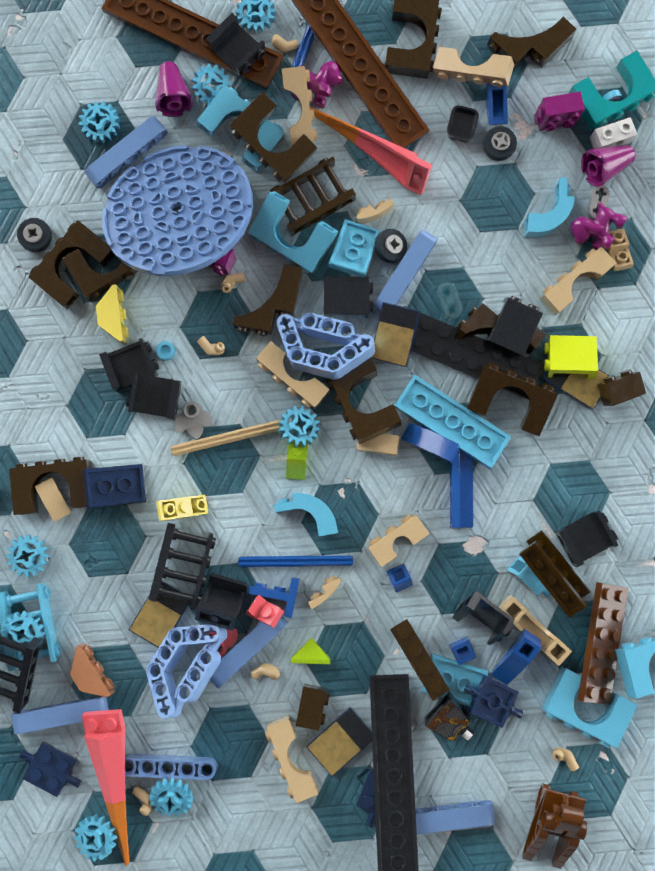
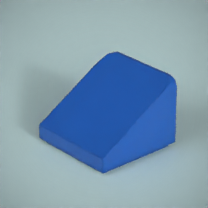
(399, 578)
(462, 651)

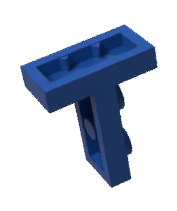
(278, 593)

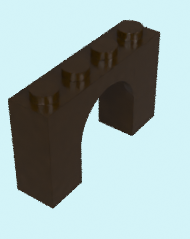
(415, 61)
(247, 127)
(47, 274)
(93, 283)
(493, 379)
(363, 425)
(25, 477)
(420, 660)

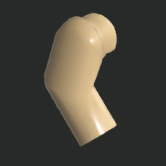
(282, 45)
(230, 280)
(211, 349)
(267, 670)
(567, 756)

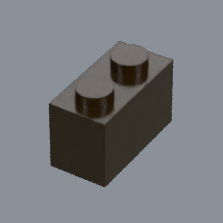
(621, 388)
(311, 707)

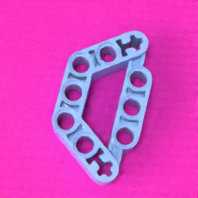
(352, 343)
(178, 697)

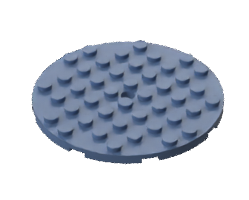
(212, 215)

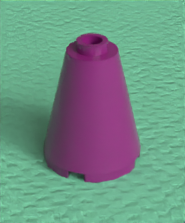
(172, 92)
(606, 162)

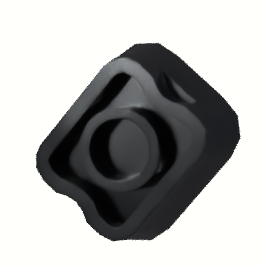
(462, 123)

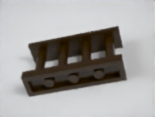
(327, 206)
(555, 573)

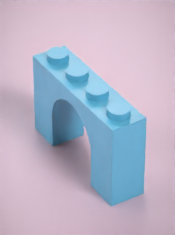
(228, 105)
(267, 230)
(634, 667)
(607, 728)

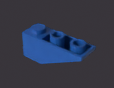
(517, 657)

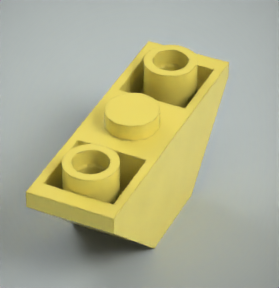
(112, 315)
(181, 507)

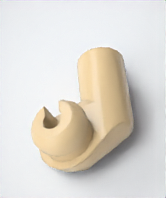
(144, 796)

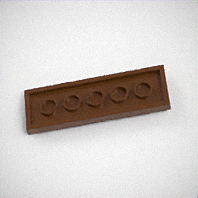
(602, 641)

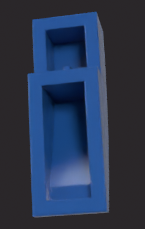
(496, 104)
(431, 442)

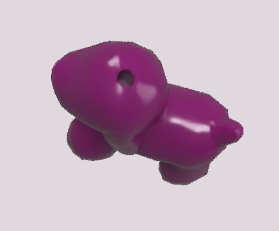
(321, 83)
(584, 228)

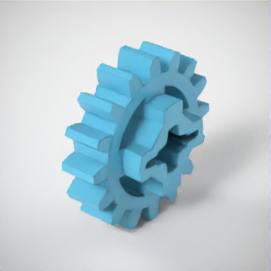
(255, 15)
(210, 77)
(107, 123)
(293, 432)
(24, 549)
(14, 629)
(171, 797)
(95, 837)

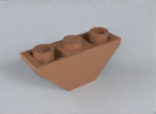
(89, 674)

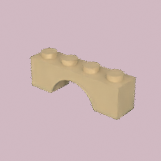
(495, 71)
(296, 80)
(595, 266)
(310, 391)
(550, 644)
(301, 782)

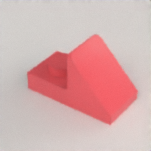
(264, 611)

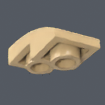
(369, 214)
(619, 250)
(384, 445)
(53, 499)
(329, 587)

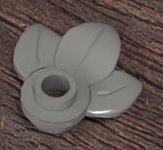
(193, 423)

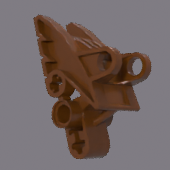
(559, 816)

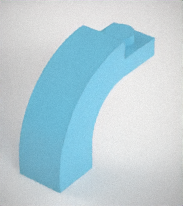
(543, 224)
(324, 517)

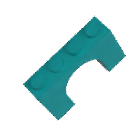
(639, 85)

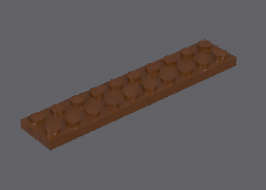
(188, 32)
(363, 70)

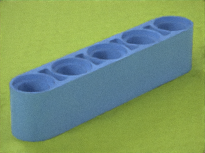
(125, 152)
(406, 269)
(245, 650)
(56, 714)
(176, 761)
(455, 816)

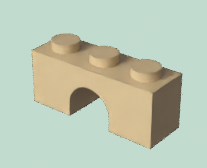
(410, 528)

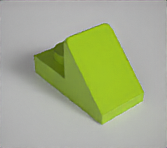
(296, 462)

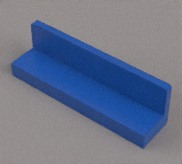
(461, 491)

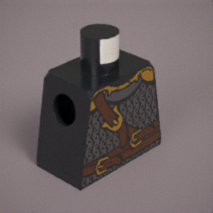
(449, 719)

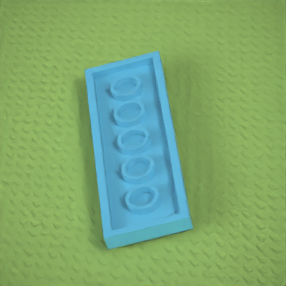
(452, 420)

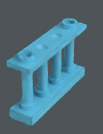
(43, 594)

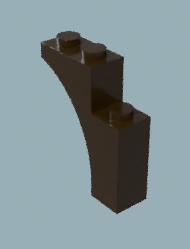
(539, 46)
(281, 301)
(482, 322)

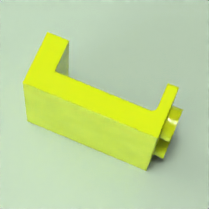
(571, 355)

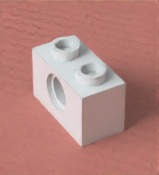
(614, 134)

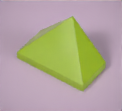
(310, 654)

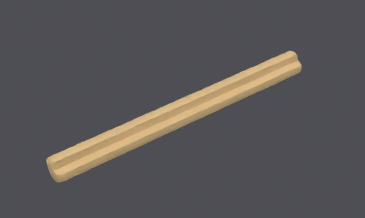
(225, 438)

